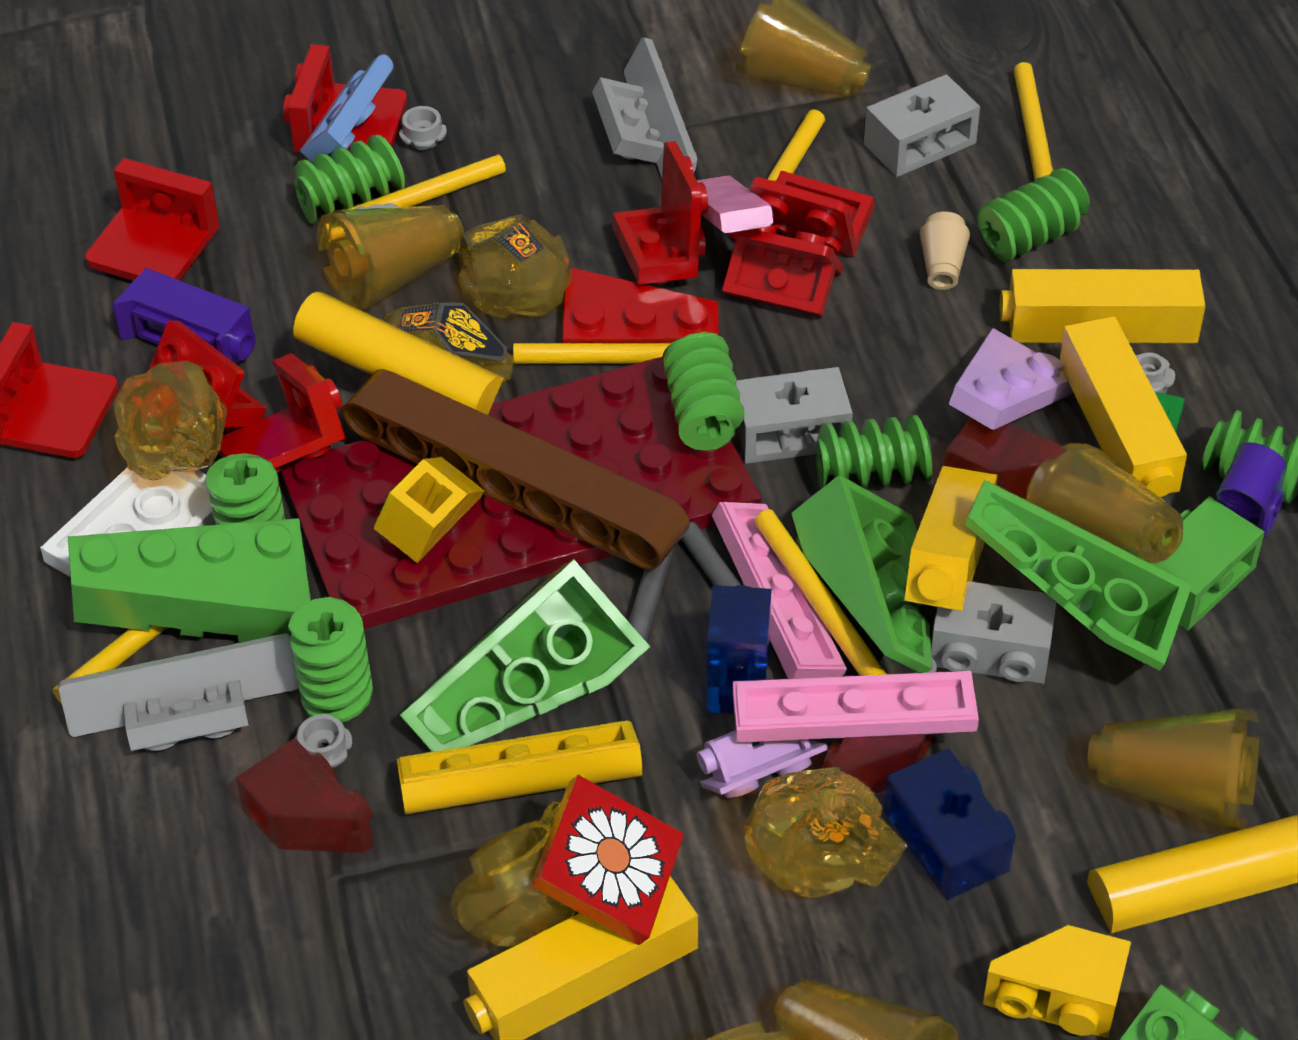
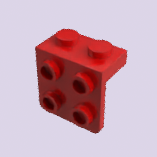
(316, 93)
(816, 209)
(161, 223)
(668, 239)
(48, 404)
(296, 432)

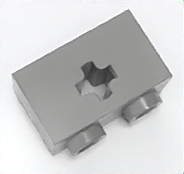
(921, 125)
(787, 412)
(996, 633)

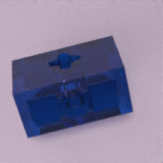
(736, 641)
(949, 823)

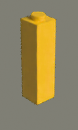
(1146, 303)
(1122, 404)
(944, 547)
(572, 969)

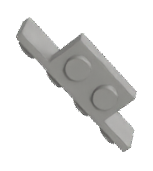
(643, 111)
(180, 693)

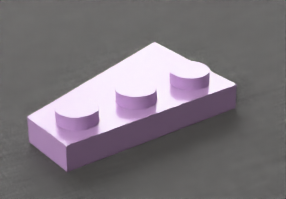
(1008, 382)

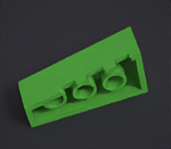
(192, 578)

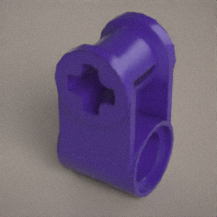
(1254, 485)

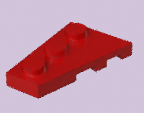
(622, 311)

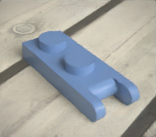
(348, 109)

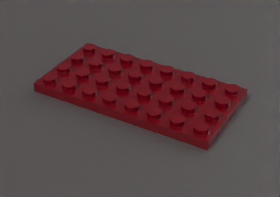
(609, 419)

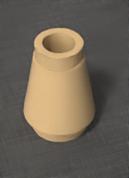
(944, 247)

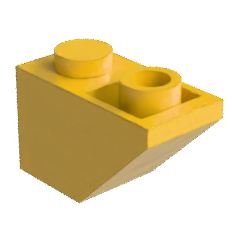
(426, 506)
(1061, 980)

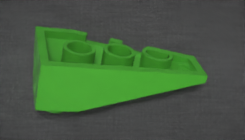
(864, 557)
(1096, 582)
(538, 657)

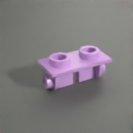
(740, 764)

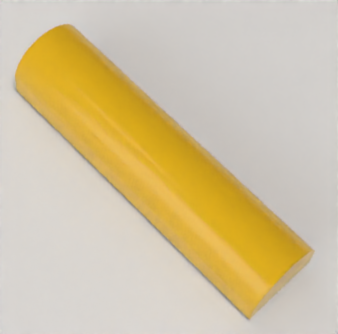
(377, 345)
(518, 766)
(1197, 875)

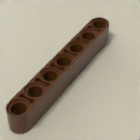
(519, 469)

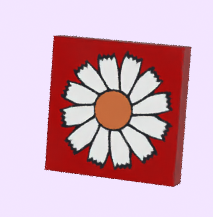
(607, 860)

